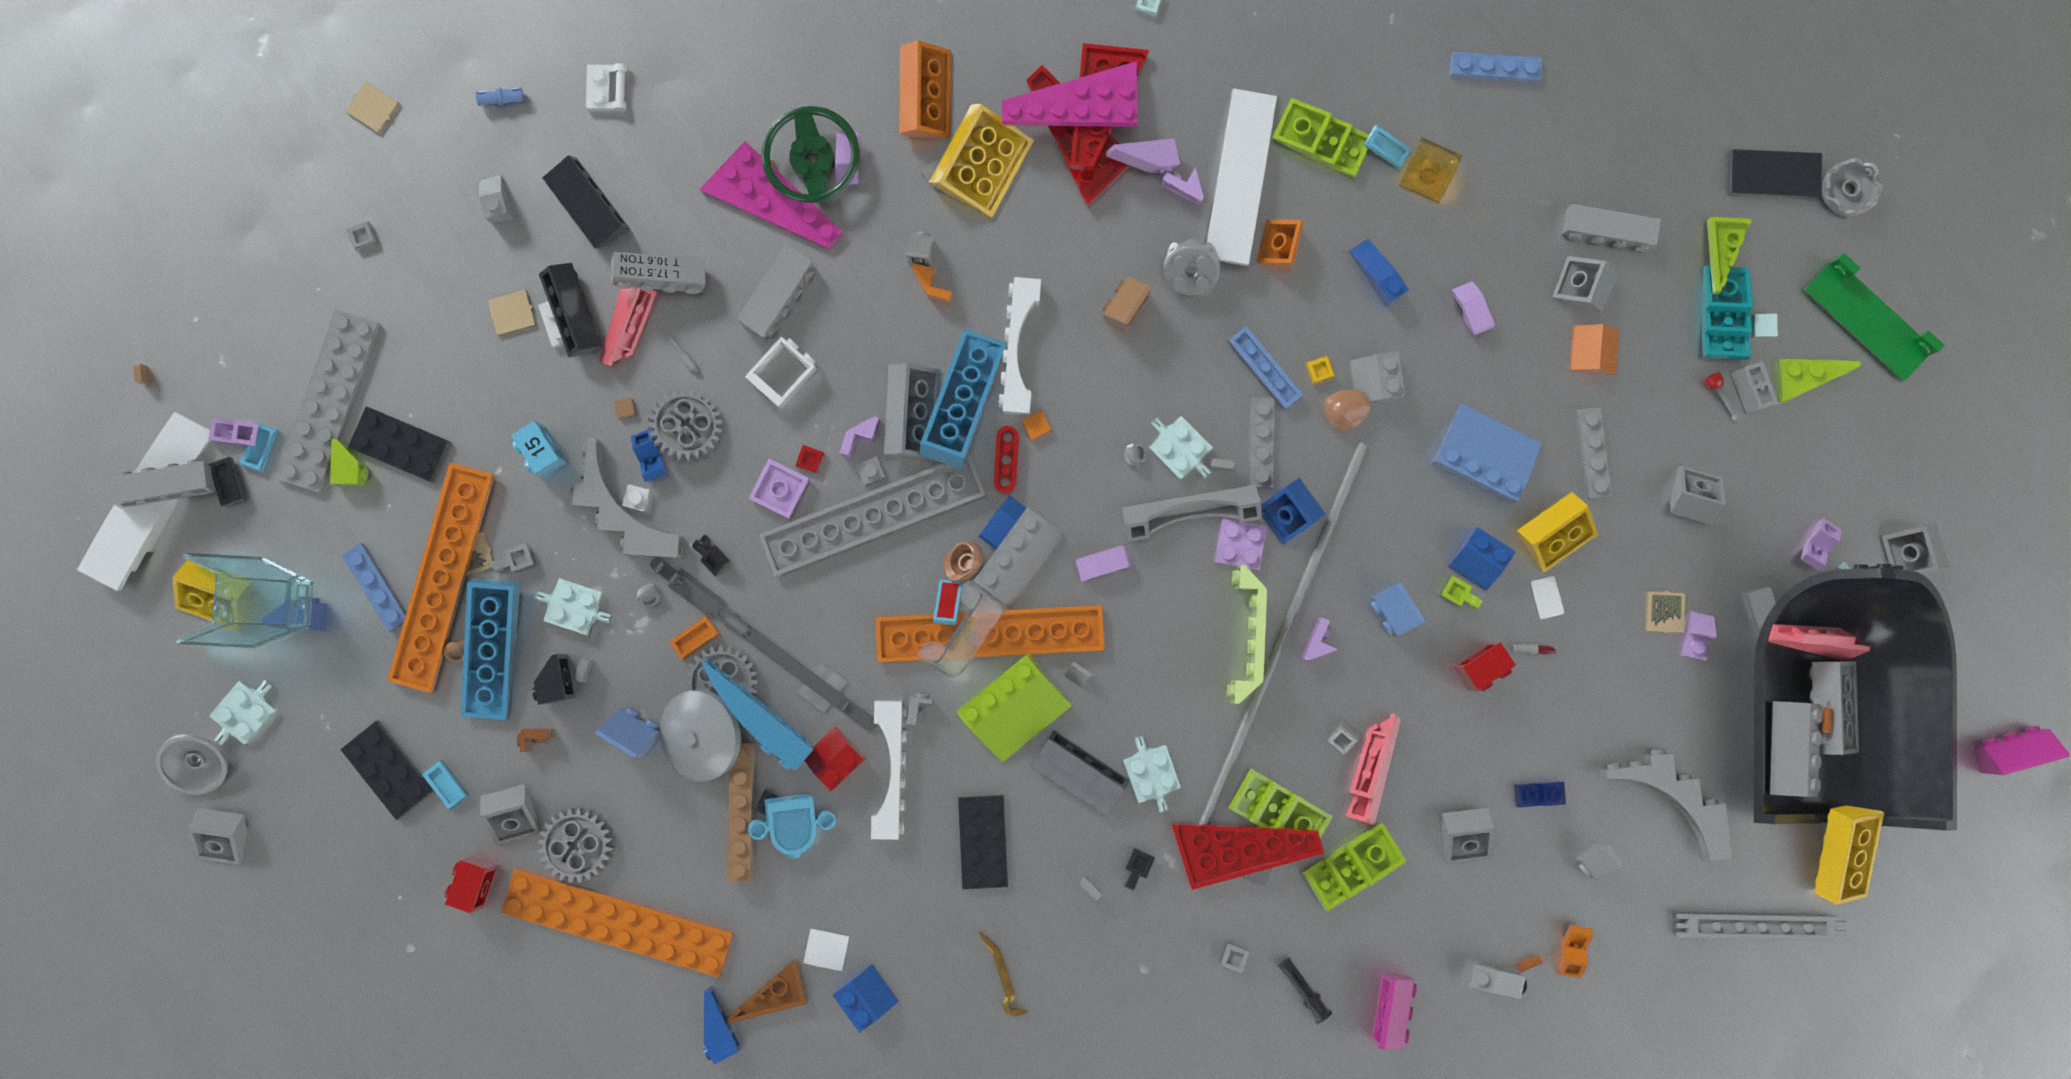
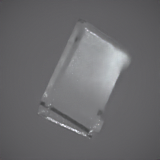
(968, 636)

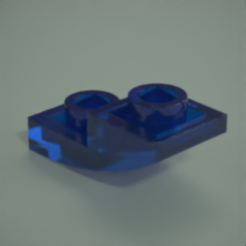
(1540, 794)

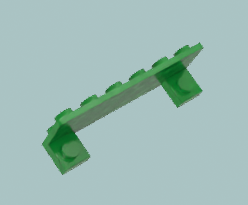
(1870, 318)

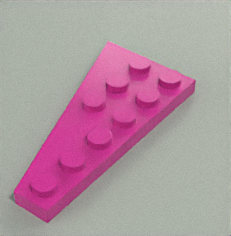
(1092, 100)
(745, 185)

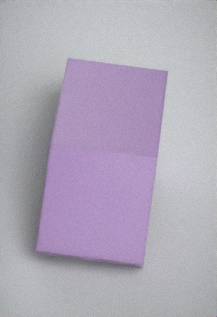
(843, 157)
(1474, 308)
(864, 430)
(233, 432)
(1820, 543)
(1103, 563)

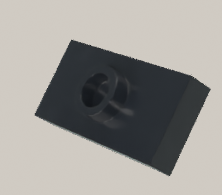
(226, 482)

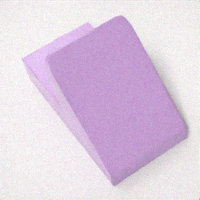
(1189, 190)
(1698, 635)
(1315, 647)

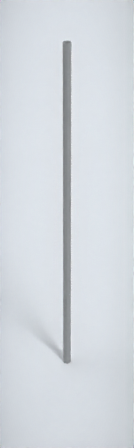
(1284, 632)

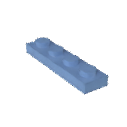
(1496, 66)
(1265, 367)
(375, 587)

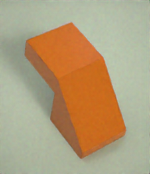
(926, 277)
(1573, 952)

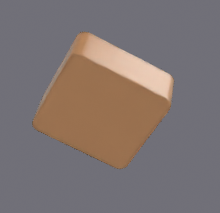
(141, 374)
(624, 408)

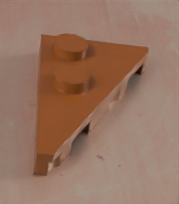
(778, 994)

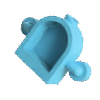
(791, 824)

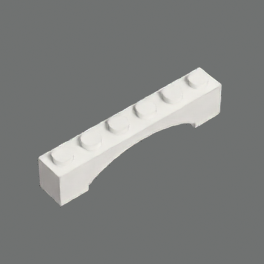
(1025, 295)
(890, 719)

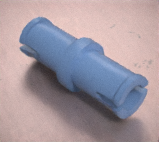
(499, 96)

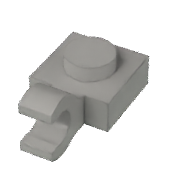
(516, 558)

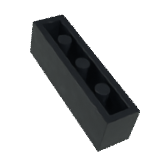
(570, 309)

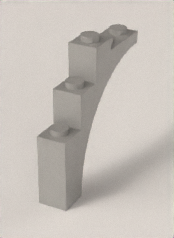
(612, 517)
(1706, 816)

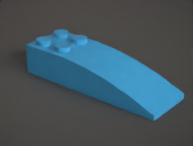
(962, 399)
(489, 647)
(764, 724)

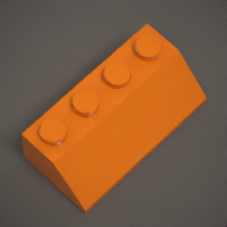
(925, 90)

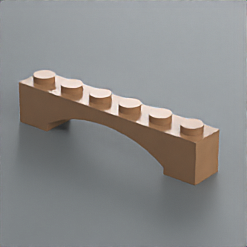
(740, 814)

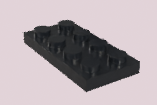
(399, 444)
(387, 770)
(983, 842)

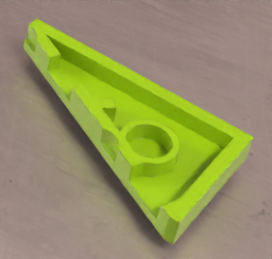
(1724, 239)
(1802, 375)

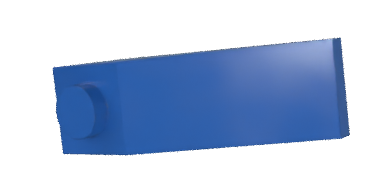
(1379, 272)
(719, 1036)

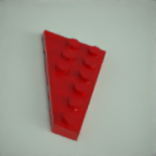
(1090, 140)
(1106, 169)
(1228, 852)

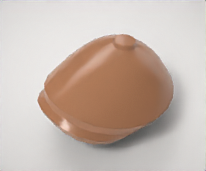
(1347, 409)
(963, 561)

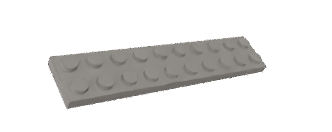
(870, 516)

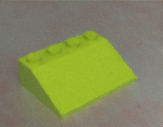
(1014, 707)

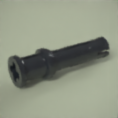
(1310, 999)

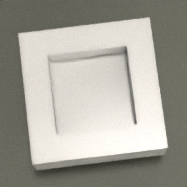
(636, 498)

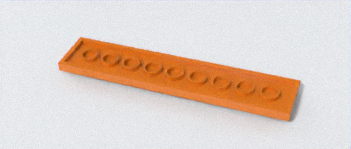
(441, 578)
(1013, 634)
(617, 922)

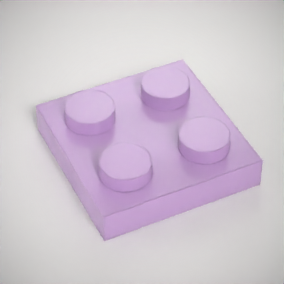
(779, 488)
(1240, 544)

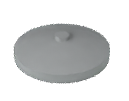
(700, 735)

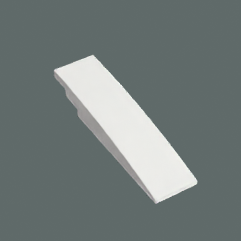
(1241, 175)
(134, 530)

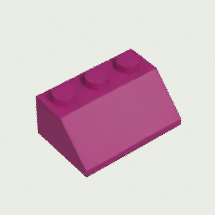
(2019, 751)
(1394, 1011)

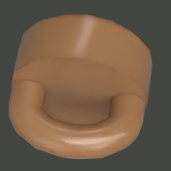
(455, 651)

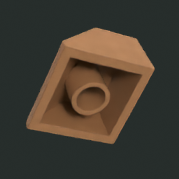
(1127, 303)

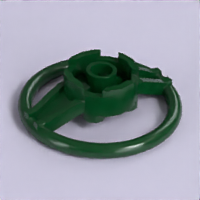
(808, 143)

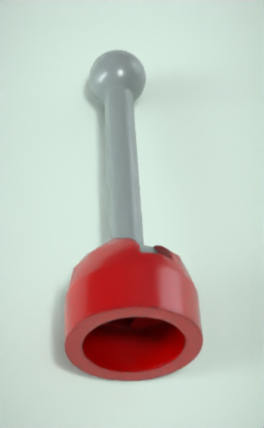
(1715, 383)

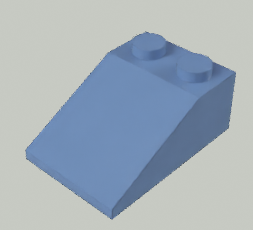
(629, 732)

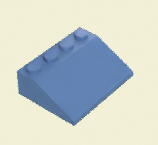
(1487, 454)

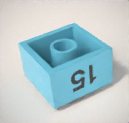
(539, 449)

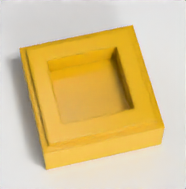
(1320, 370)

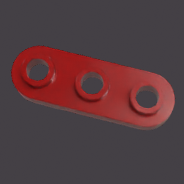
(1004, 449)

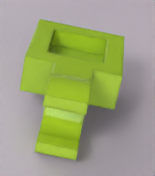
(1458, 592)

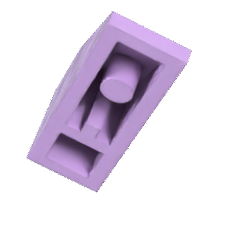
(1149, 156)

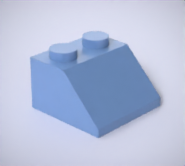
(1396, 609)

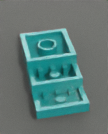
(1727, 316)

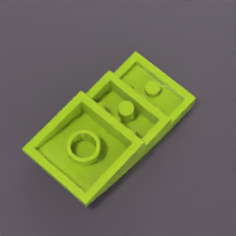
(1322, 137)
(1276, 807)
(1354, 866)

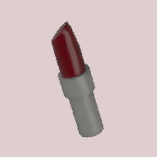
(1532, 649)

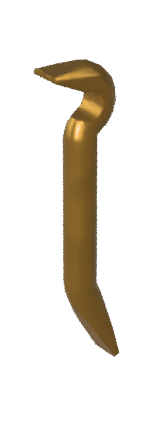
(1004, 977)

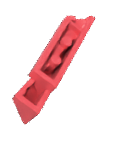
(626, 324)
(1819, 640)
(1373, 771)

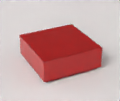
(809, 459)

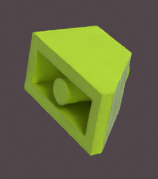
(346, 466)

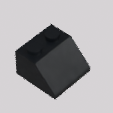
(554, 681)

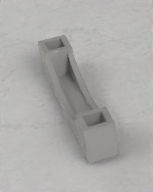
(1234, 503)

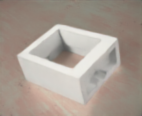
(766, 360)

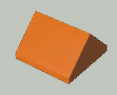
(1280, 243)
(1594, 349)

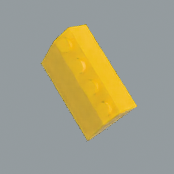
(981, 160)

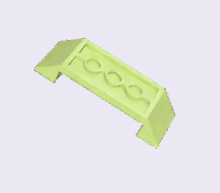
(1246, 580)

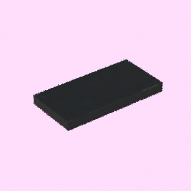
(1775, 174)

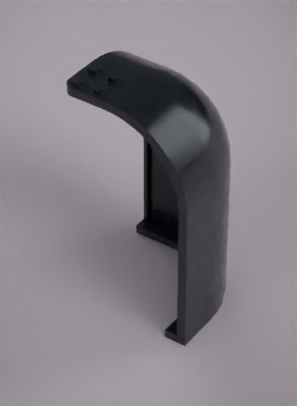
(1902, 697)

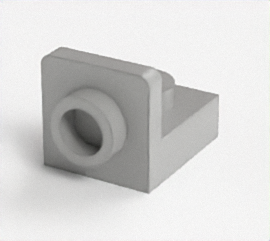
(914, 710)

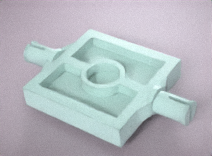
(1181, 447)
(573, 607)
(243, 712)
(1151, 773)

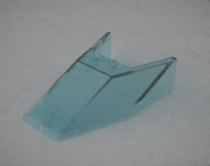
(252, 602)

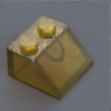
(1430, 170)

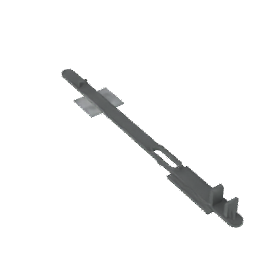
(819, 686)

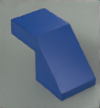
(649, 457)
(1002, 522)

